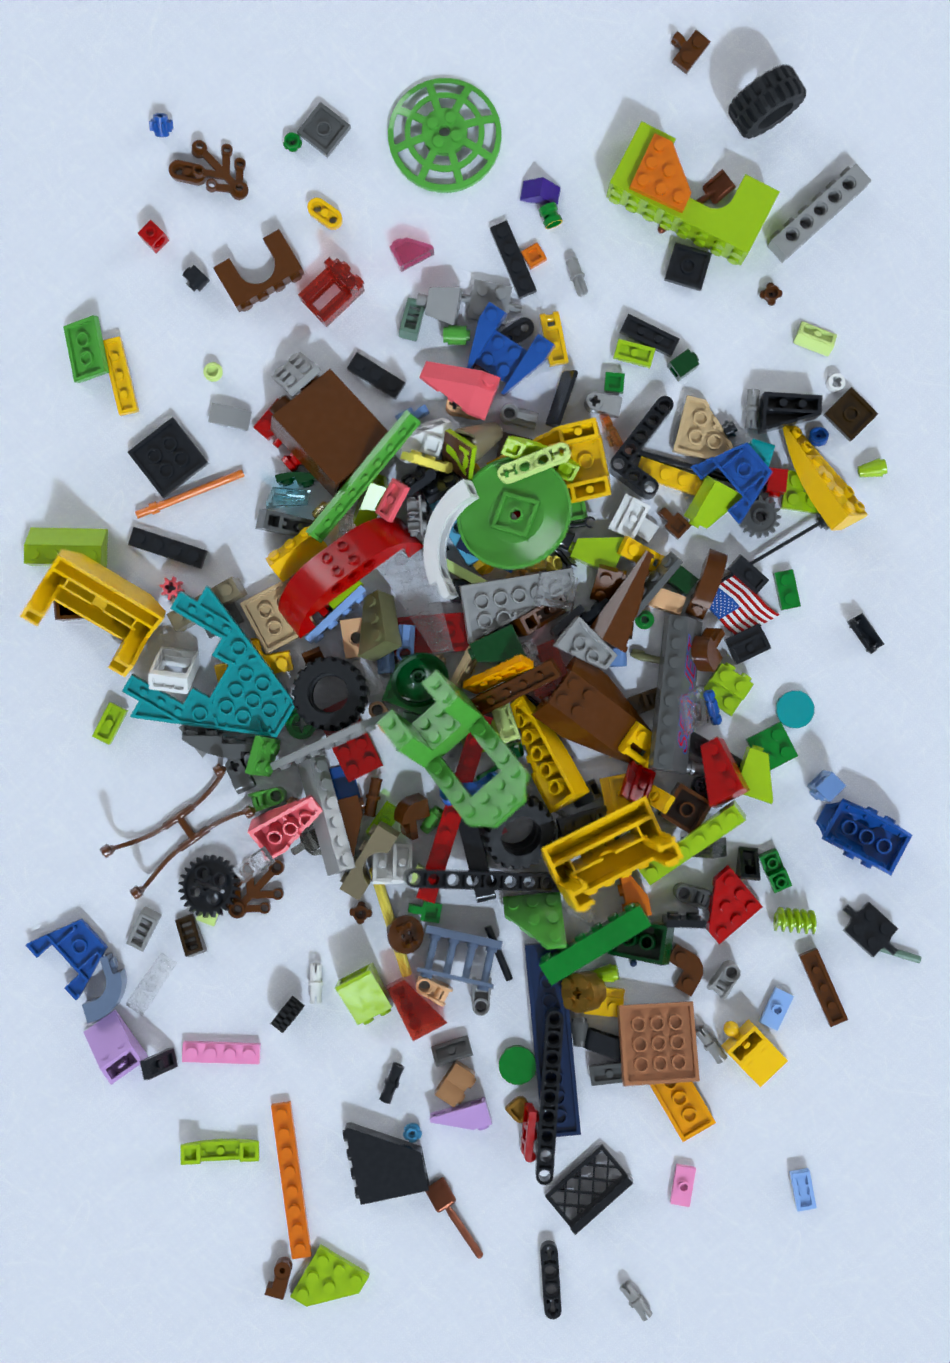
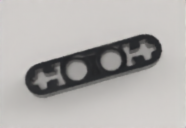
(552, 1279)

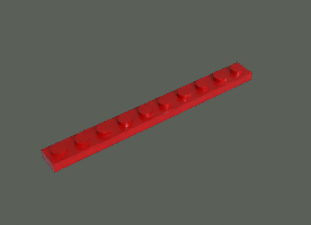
(450, 817)

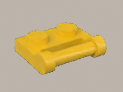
(642, 738)

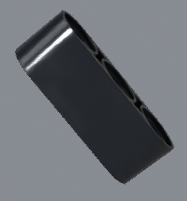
(603, 1043)

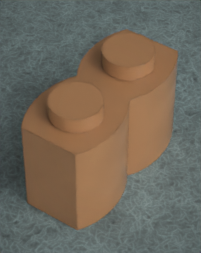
(455, 1083)

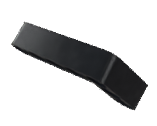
(637, 446)

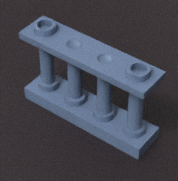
(454, 938)

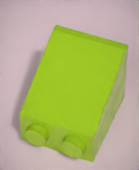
(364, 994)

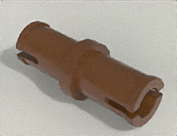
(373, 797)

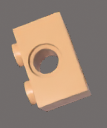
(348, 628)

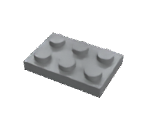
(295, 373)

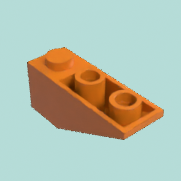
(633, 893)

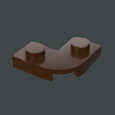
(692, 969)

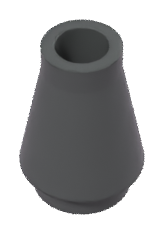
(579, 1031)

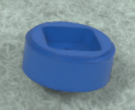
(818, 436)

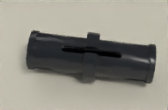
(391, 1083)

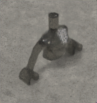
(308, 842)

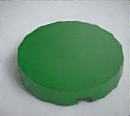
(517, 1065)

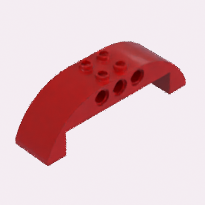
(341, 567)

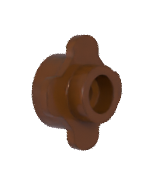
(771, 288)
(360, 917)

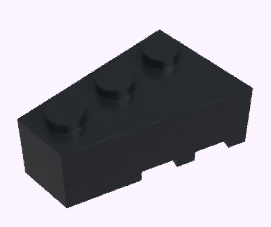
(787, 410)

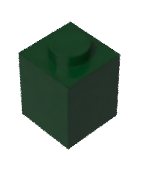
(683, 364)
(682, 580)

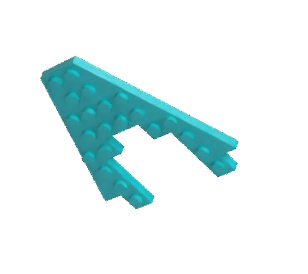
(245, 698)

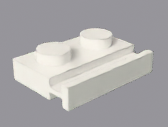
(629, 516)

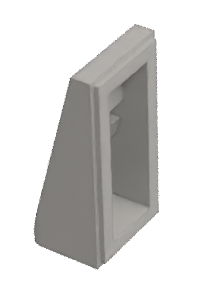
(149, 918)

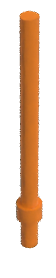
(155, 507)

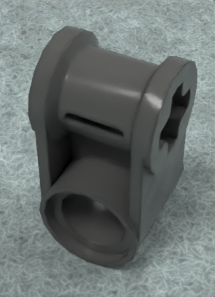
(240, 780)
(695, 895)

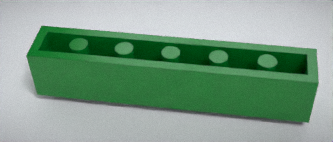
(595, 942)

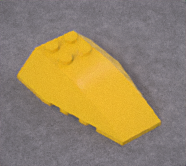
(588, 451)

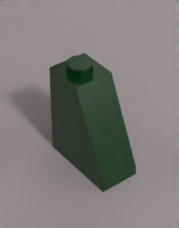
(497, 646)

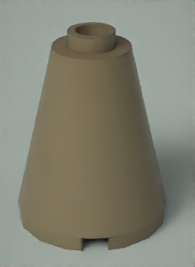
(482, 436)

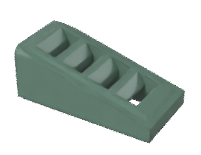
(407, 330)

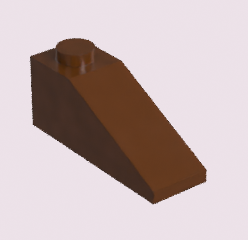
(536, 618)
(352, 812)

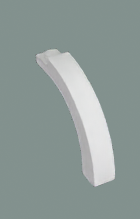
(438, 532)

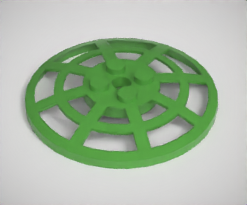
(446, 145)

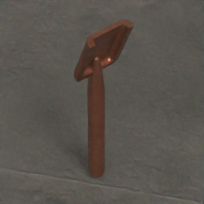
(715, 190)
(442, 1199)

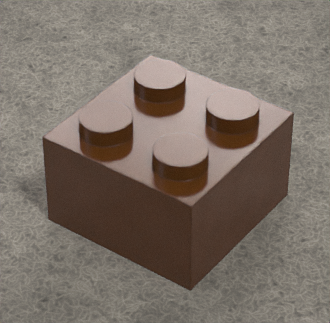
(687, 809)

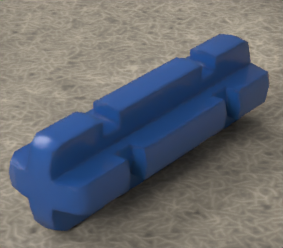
(712, 707)

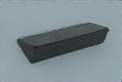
(561, 398)

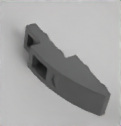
(212, 743)

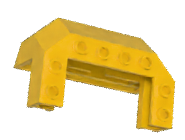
(101, 599)
(604, 857)

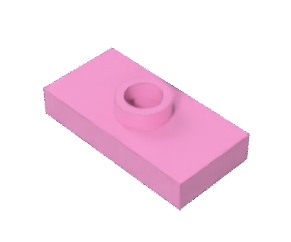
(682, 1185)

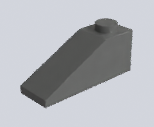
(281, 523)

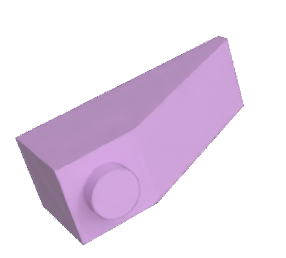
(467, 1115)

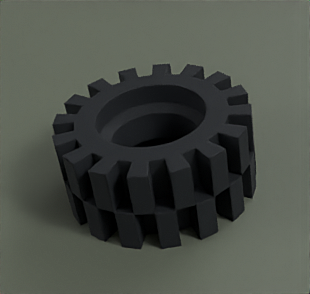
(287, 1014)

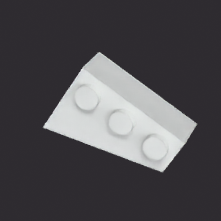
(434, 427)

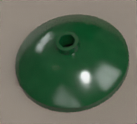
(410, 687)

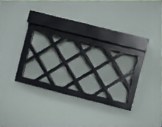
(599, 1203)

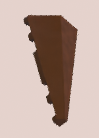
(618, 615)

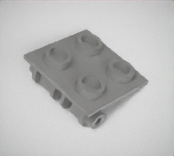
(423, 510)

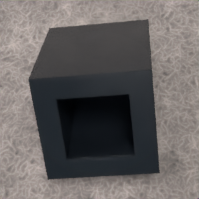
(591, 796)

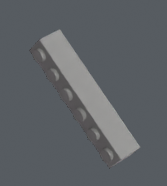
(329, 824)

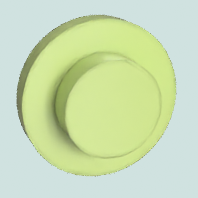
(213, 372)

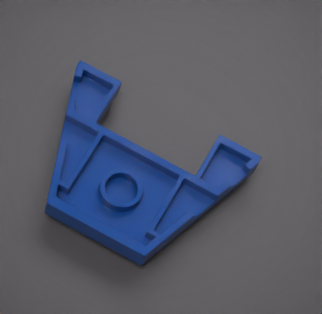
(744, 471)
(78, 946)

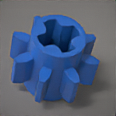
(161, 125)

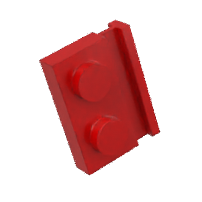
(637, 782)

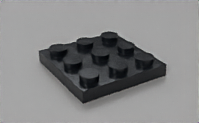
(168, 457)

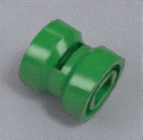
(550, 215)

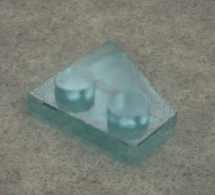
(287, 497)

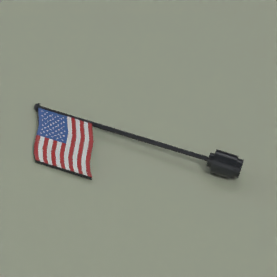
(741, 608)

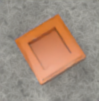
(533, 256)

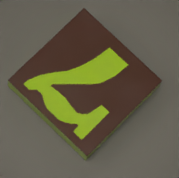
(460, 453)

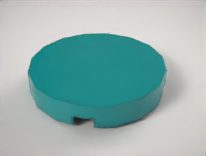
(795, 709)

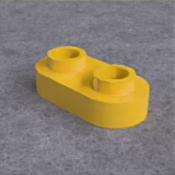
(325, 214)

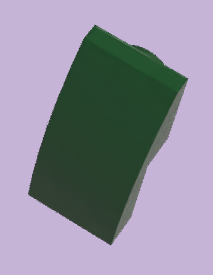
(302, 478)

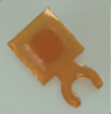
(613, 438)

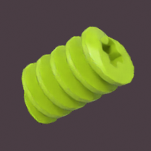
(794, 918)

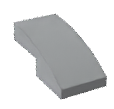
(230, 416)

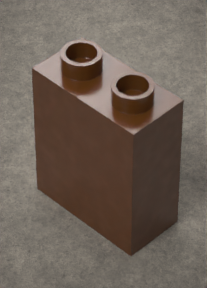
(327, 429)

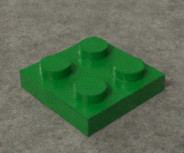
(775, 743)

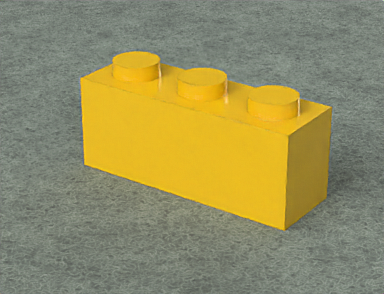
(294, 554)

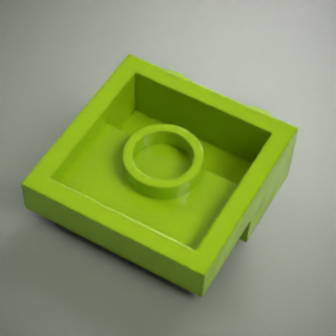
(728, 687)

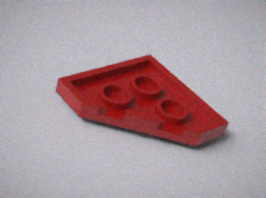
(729, 905)

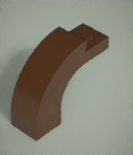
(708, 584)

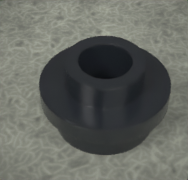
(729, 429)

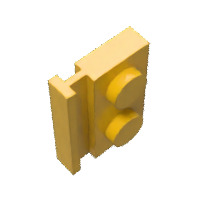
(610, 791)
(608, 1008)

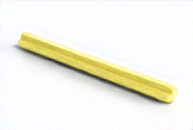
(388, 915)

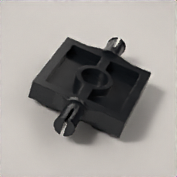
(870, 929)

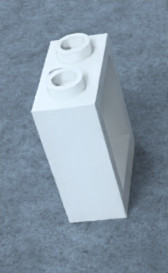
(173, 681)

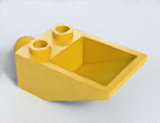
(752, 1051)

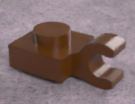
(676, 524)

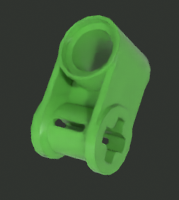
(264, 798)

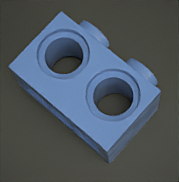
(825, 786)

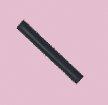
(499, 955)

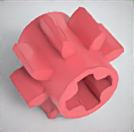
(171, 583)

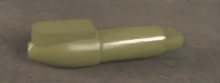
(642, 656)

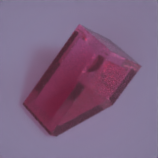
(409, 252)

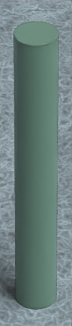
(904, 955)

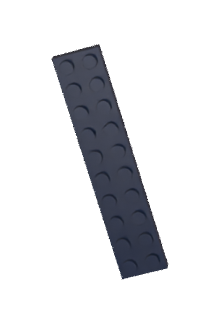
(542, 997)

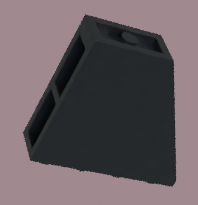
(384, 1165)

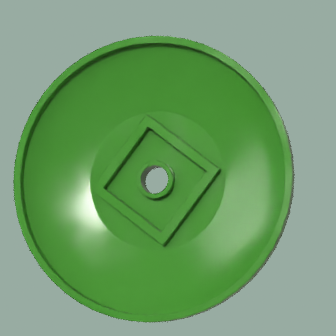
(521, 542)

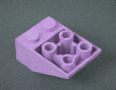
(114, 1047)

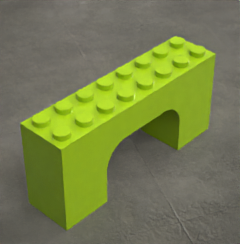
(722, 230)

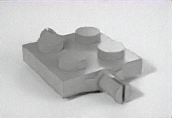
(486, 292)

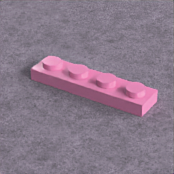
(221, 1052)

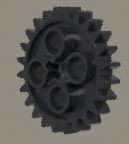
(203, 902)

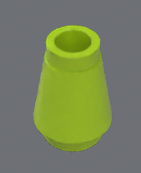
(874, 468)
(608, 972)

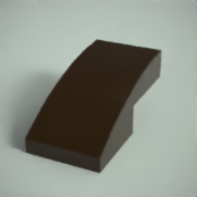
(643, 701)

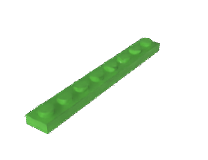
(363, 476)

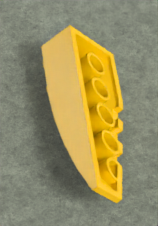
(551, 763)

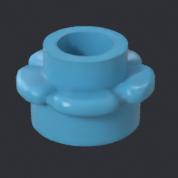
(409, 1128)

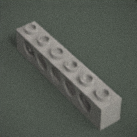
(857, 182)

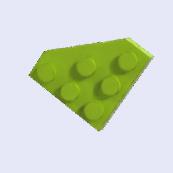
(328, 1279)

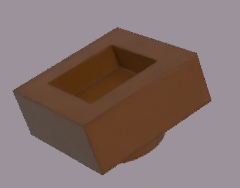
(311, 655)

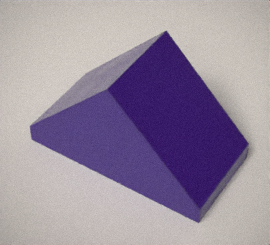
(540, 191)

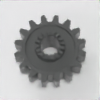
(769, 518)

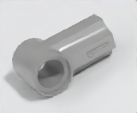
(522, 417)

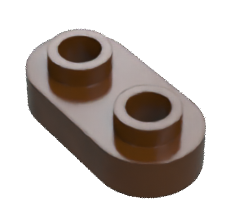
(186, 176)

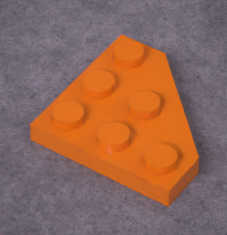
(662, 175)

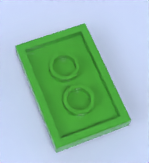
(86, 349)

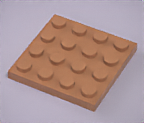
(657, 1043)

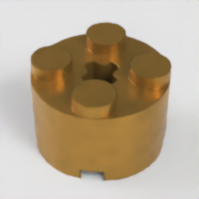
(583, 992)

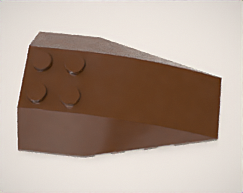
(590, 710)

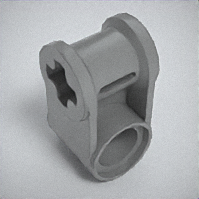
(606, 404)
(723, 980)
(479, 995)

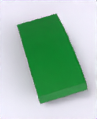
(774, 870)

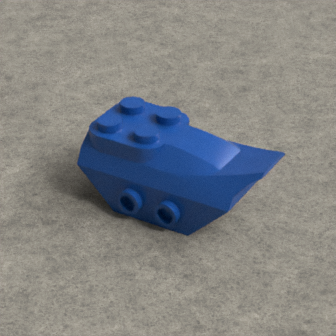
(863, 834)

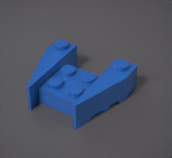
(502, 355)

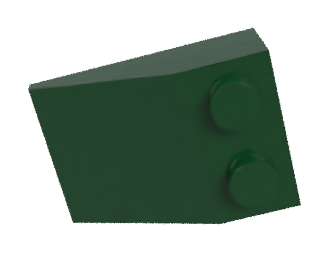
(649, 946)

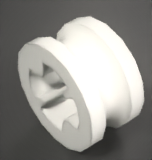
(841, 384)

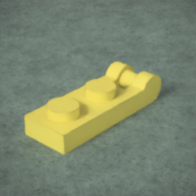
(427, 461)

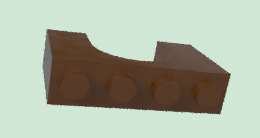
(246, 294)

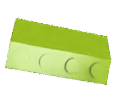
(46, 543)

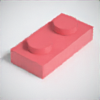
(392, 500)

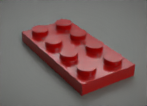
(456, 629)
(356, 755)

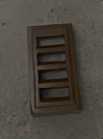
(184, 938)

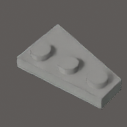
(585, 644)

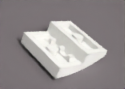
(390, 867)

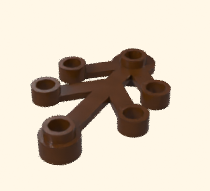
(220, 172)
(254, 892)

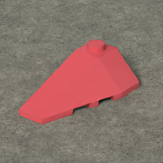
(466, 387)
(283, 825)

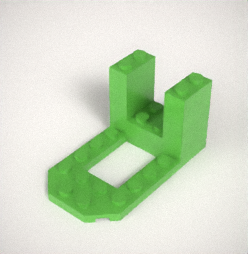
(438, 732)

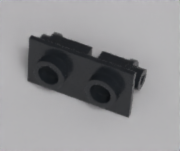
(865, 633)

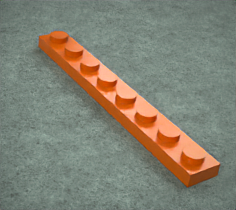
(291, 1180)

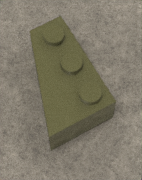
(378, 627)

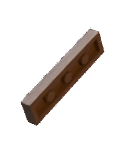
(823, 987)

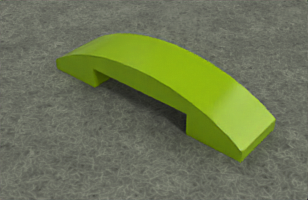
(518, 446)
(219, 1150)

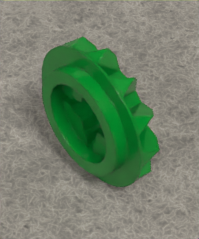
(295, 730)

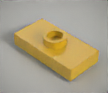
(660, 799)

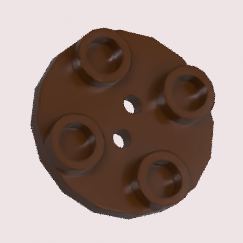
(403, 925)

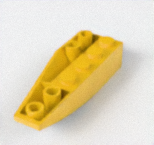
(822, 483)

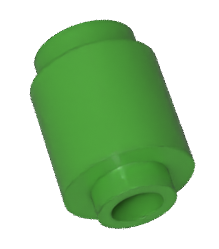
(456, 334)

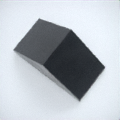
(748, 864)

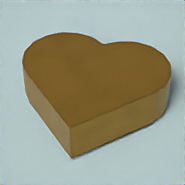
(516, 1108)

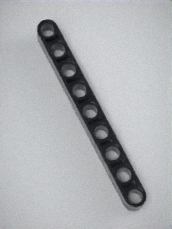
(480, 880)
(545, 1104)

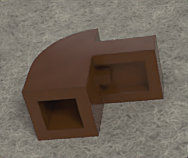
(705, 651)
(409, 811)

